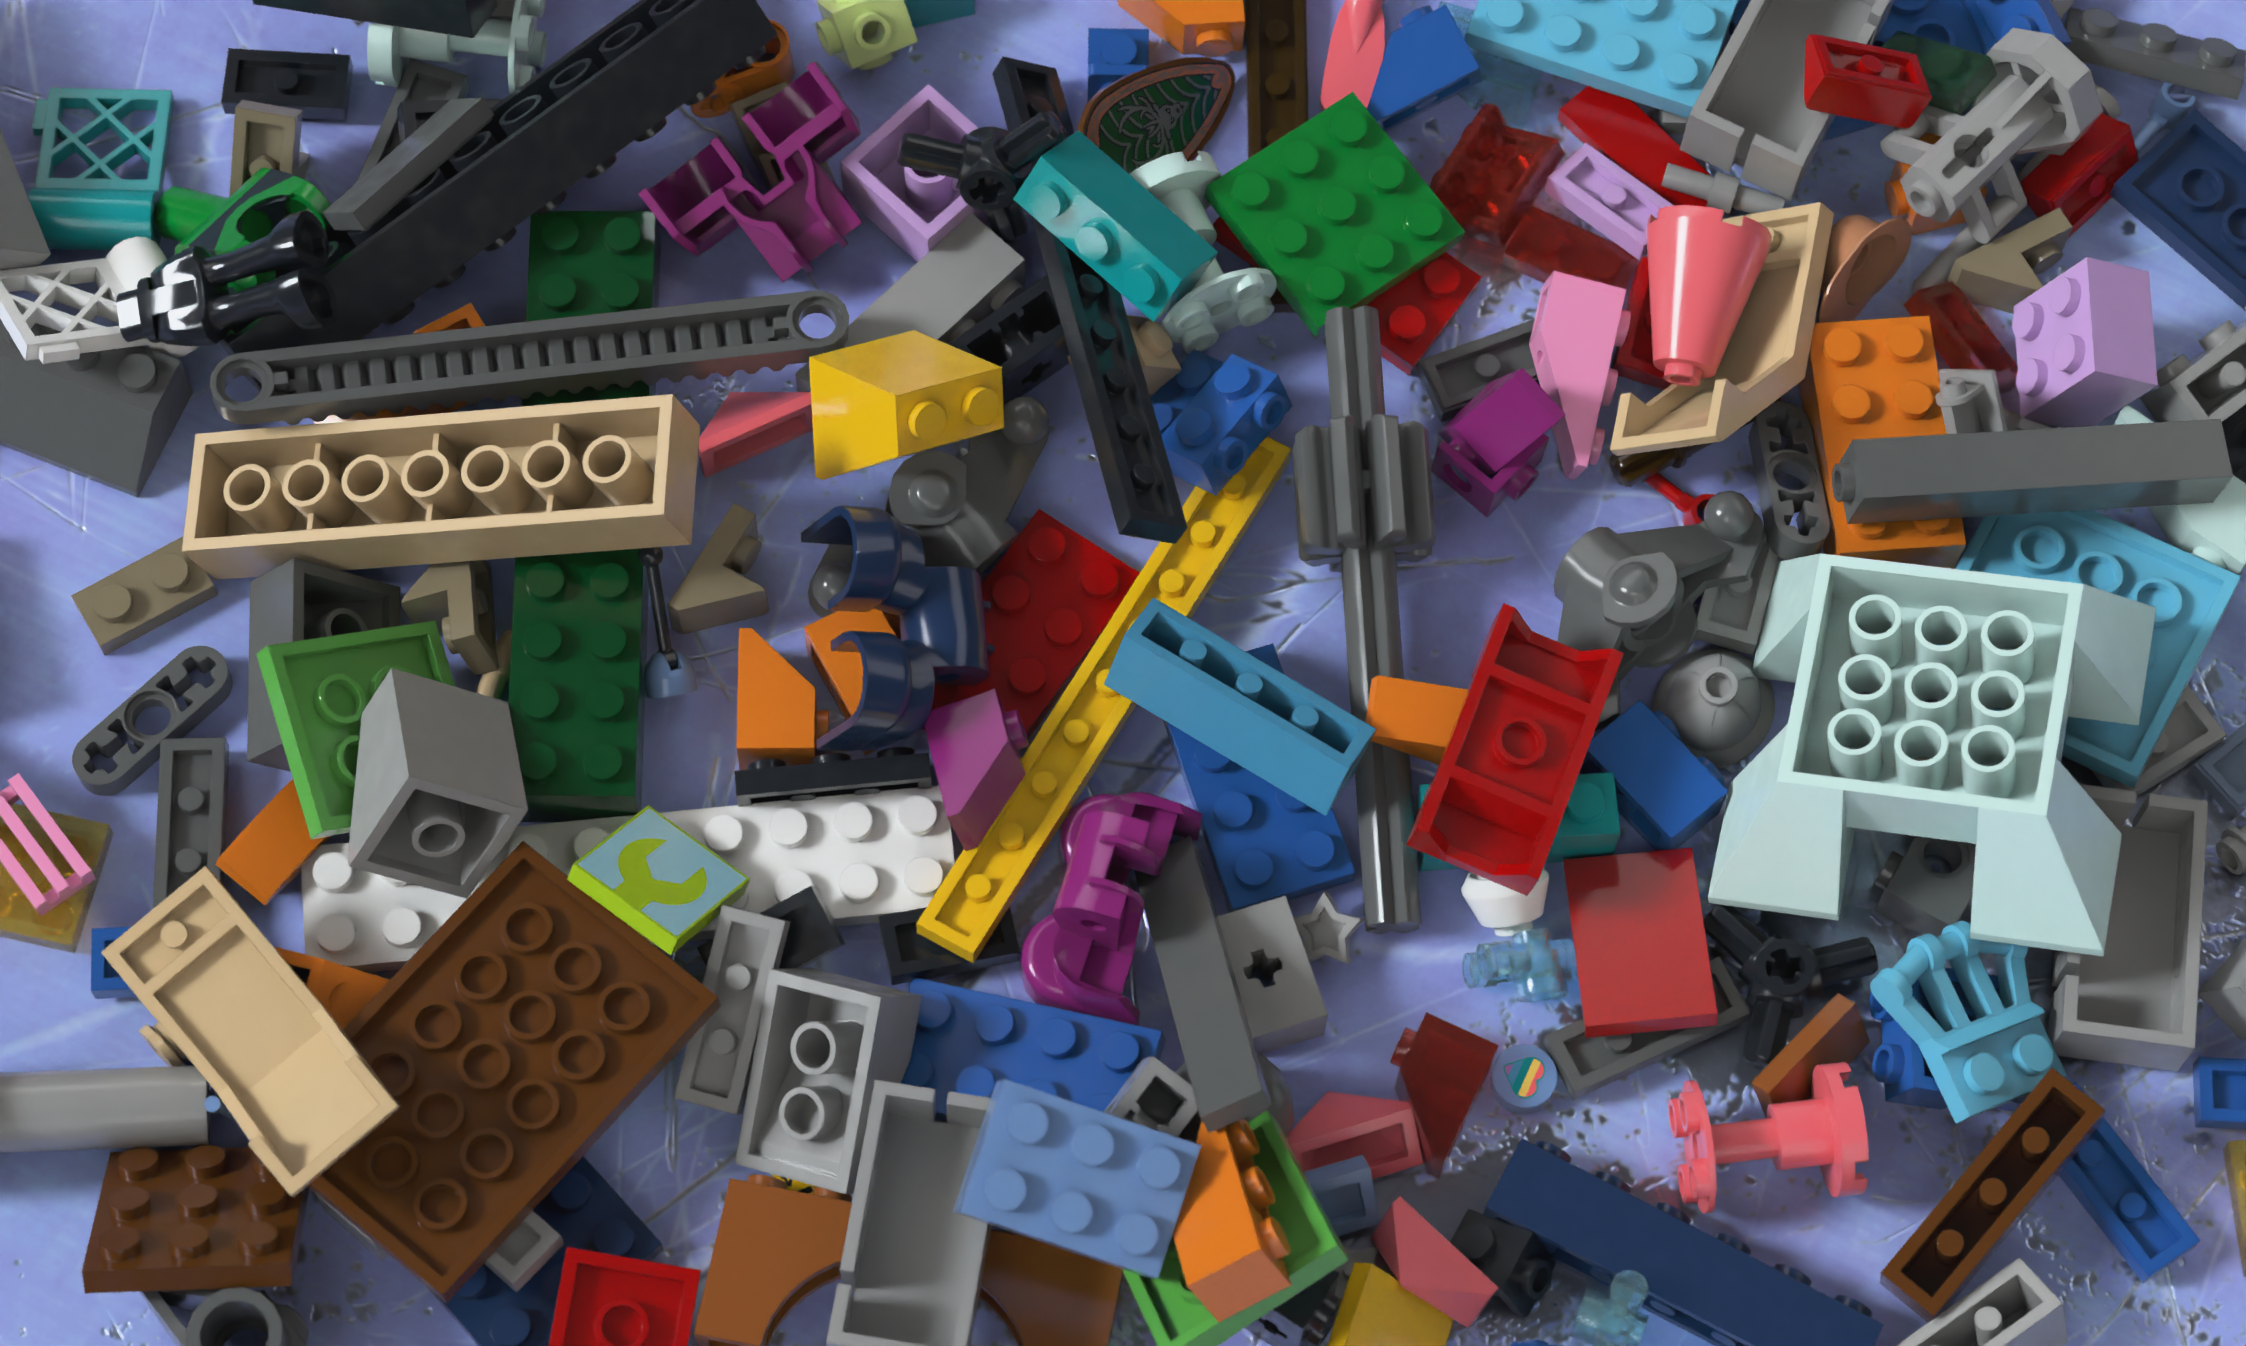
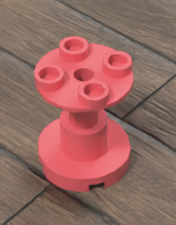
(1795, 1134)

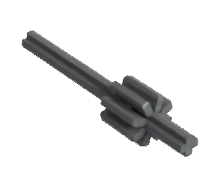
(1361, 510)

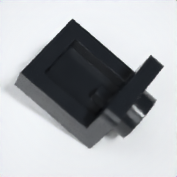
(1508, 1257)

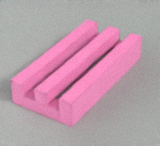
(62, 887)

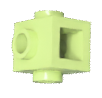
(864, 30)

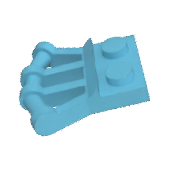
(1976, 1061)

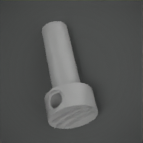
(103, 1109)

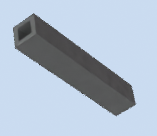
(2032, 471)

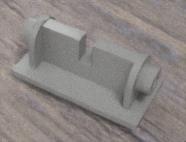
(1970, 401)

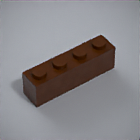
(1992, 1196)

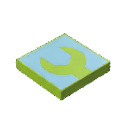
(658, 879)

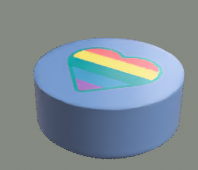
(1523, 1079)

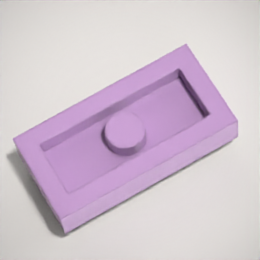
(1606, 198)

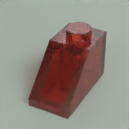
(1441, 1081)

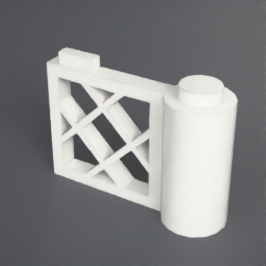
(113, 275)

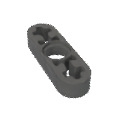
(1796, 459)
(104, 736)

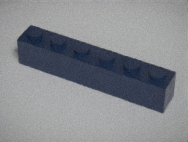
(1692, 1277)

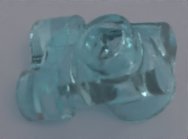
(1531, 961)
(1613, 1317)

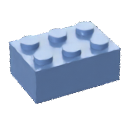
(1077, 1178)

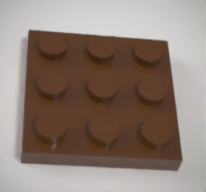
(192, 1223)

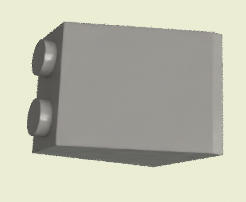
(434, 784)

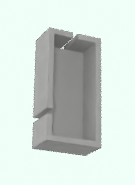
(1755, 95)
(2144, 992)
(904, 1246)

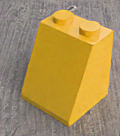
(898, 401)

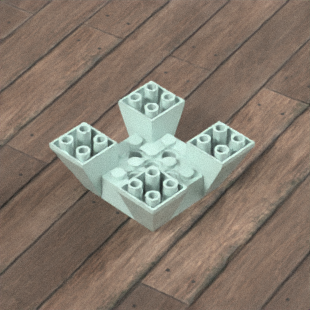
(1992, 775)

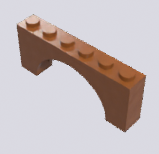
(788, 1244)

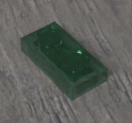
(1951, 73)

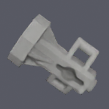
(2034, 104)

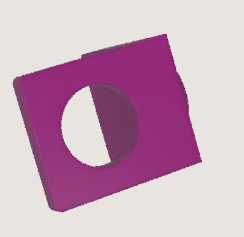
(1488, 493)

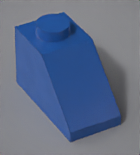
(1422, 67)

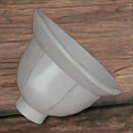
(1716, 705)

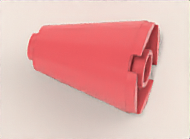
(1699, 286)

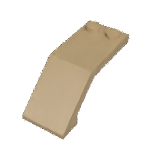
(1763, 355)
(252, 1030)

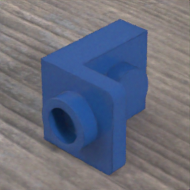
(1114, 55)

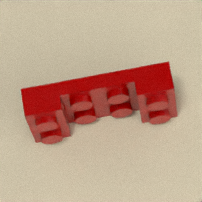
(1514, 754)

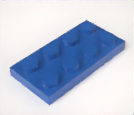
(1256, 833)
(977, 1038)

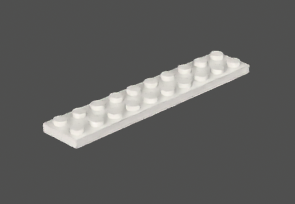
(859, 851)

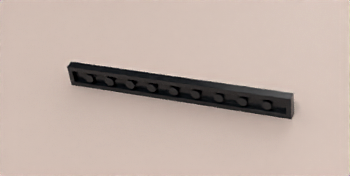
(1100, 346)

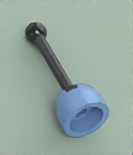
(667, 671)

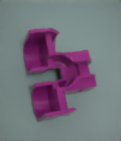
(796, 217)
(1089, 942)

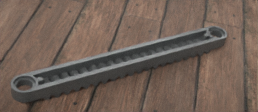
(528, 358)

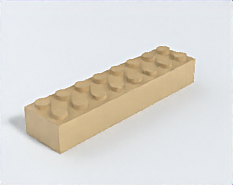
(444, 487)

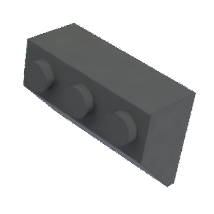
(92, 413)
(303, 604)

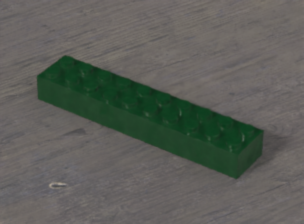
(583, 614)

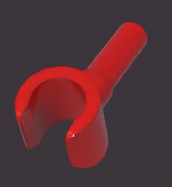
(1681, 500)

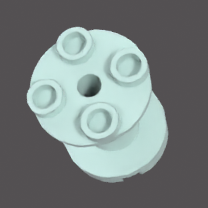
(393, 46)
(1218, 298)

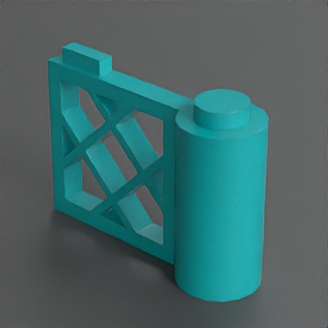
(89, 209)

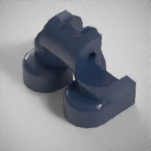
(939, 626)

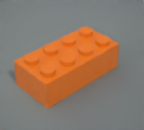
(1876, 384)

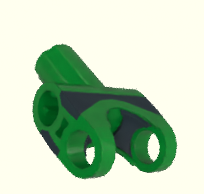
(236, 221)

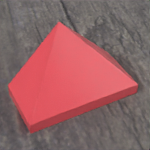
(752, 425)
(1357, 1125)
(1431, 1265)

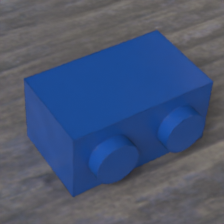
(1656, 778)

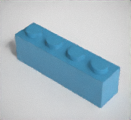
(1239, 706)

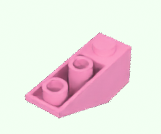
(1572, 354)

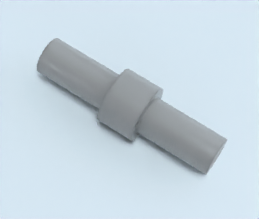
(1720, 191)

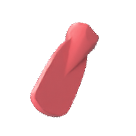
(1354, 52)

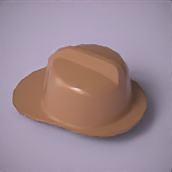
(1860, 263)

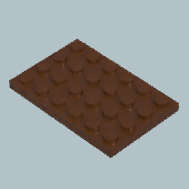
(507, 1063)

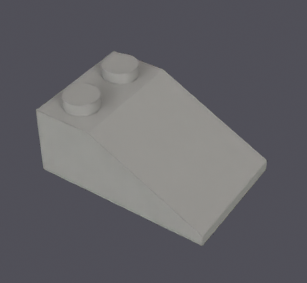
(816, 1073)

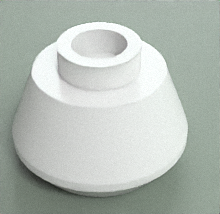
(1503, 907)

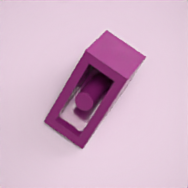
(1501, 421)
(976, 761)

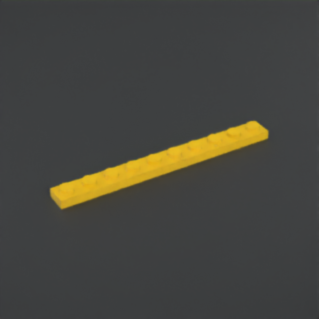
(1091, 714)

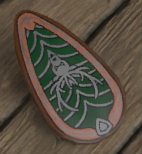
(1159, 111)

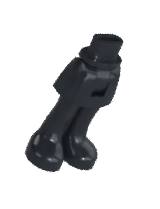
(190, 297)

